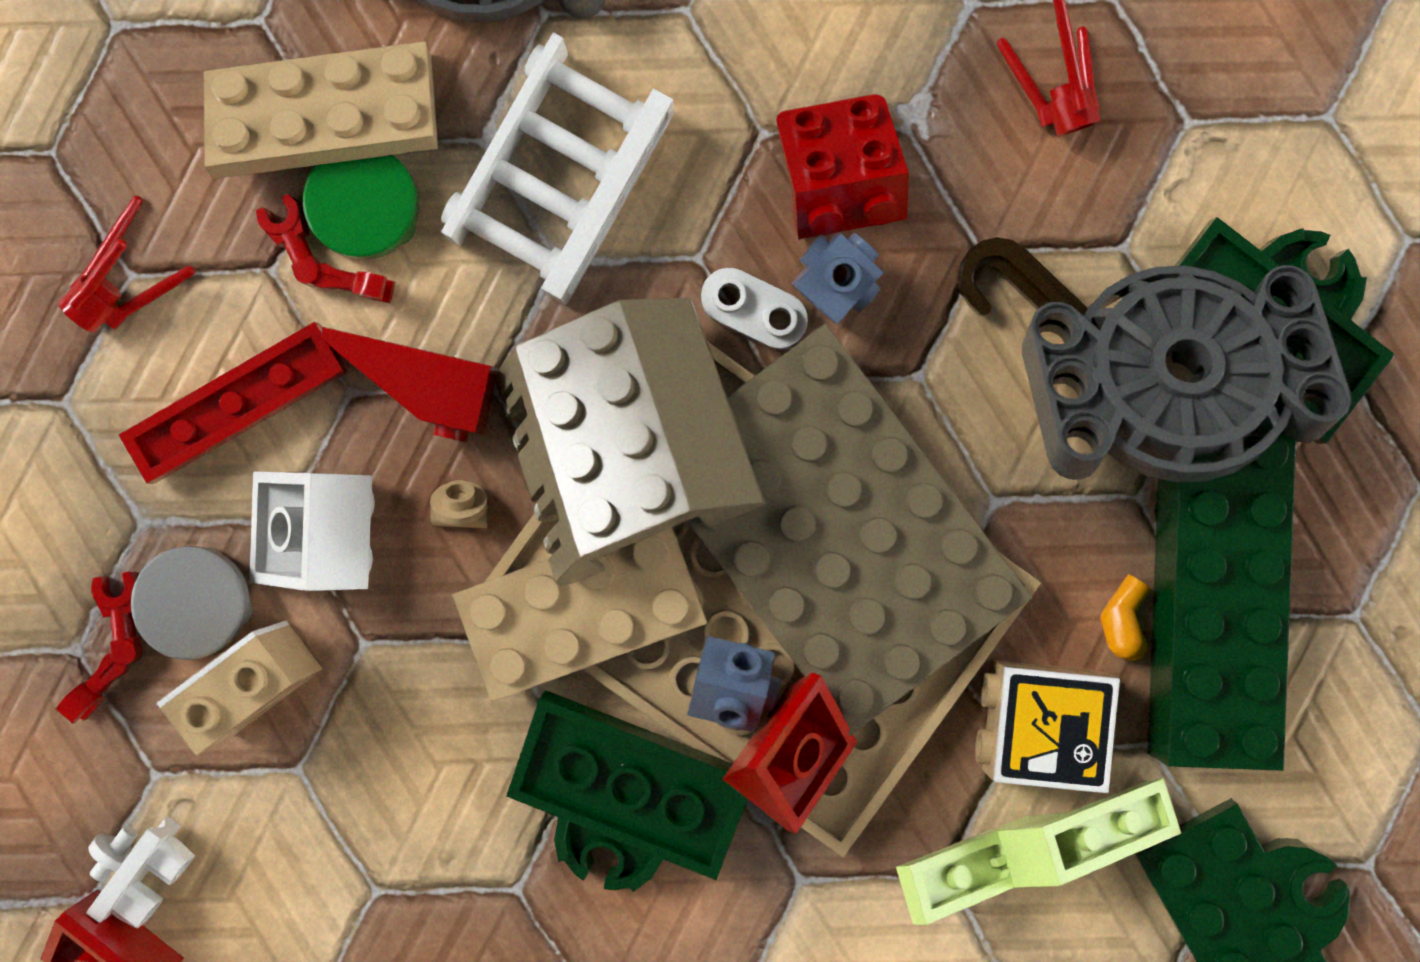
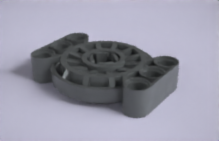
(1211, 325)

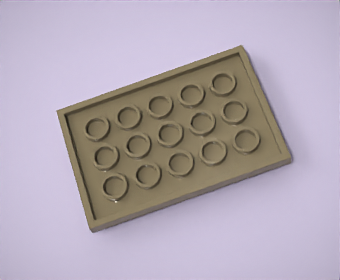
(861, 542)

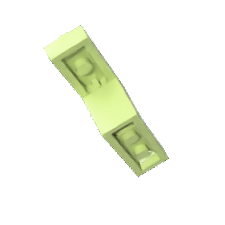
(1038, 851)

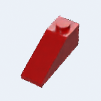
(427, 384)

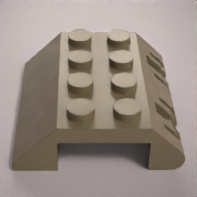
(624, 431)

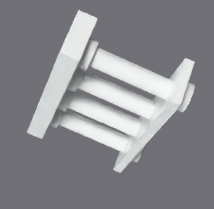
(613, 169)

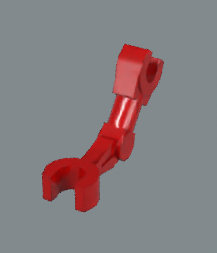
(307, 268)
(124, 649)

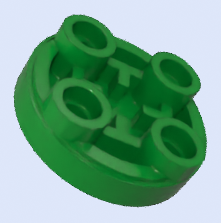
(362, 206)

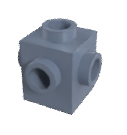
(817, 280)
(733, 684)

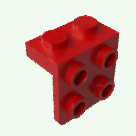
(843, 166)

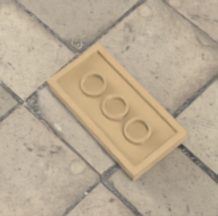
(319, 110)
(537, 631)

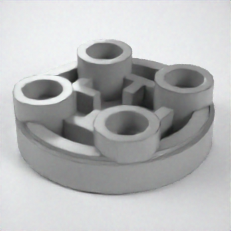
(190, 602)

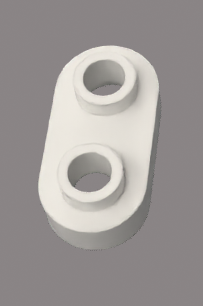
(752, 311)

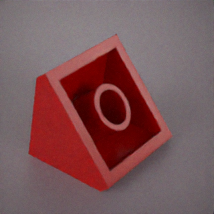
(794, 753)
(83, 939)

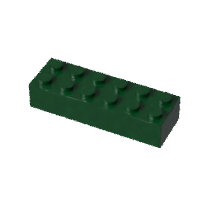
(1223, 615)

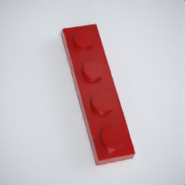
(232, 403)

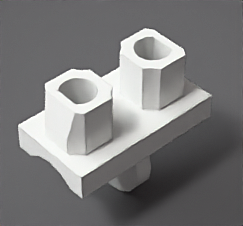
(124, 893)

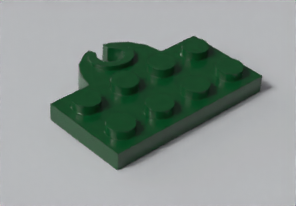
(1340, 293)
(624, 793)
(1243, 896)

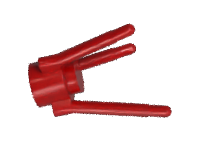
(1074, 103)
(94, 298)

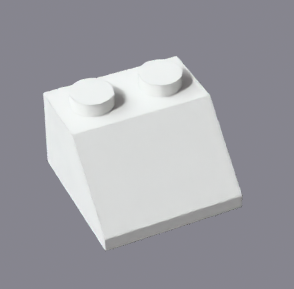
(311, 530)

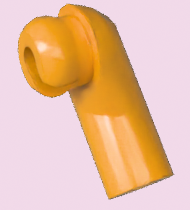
(1120, 620)

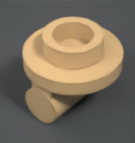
(460, 505)

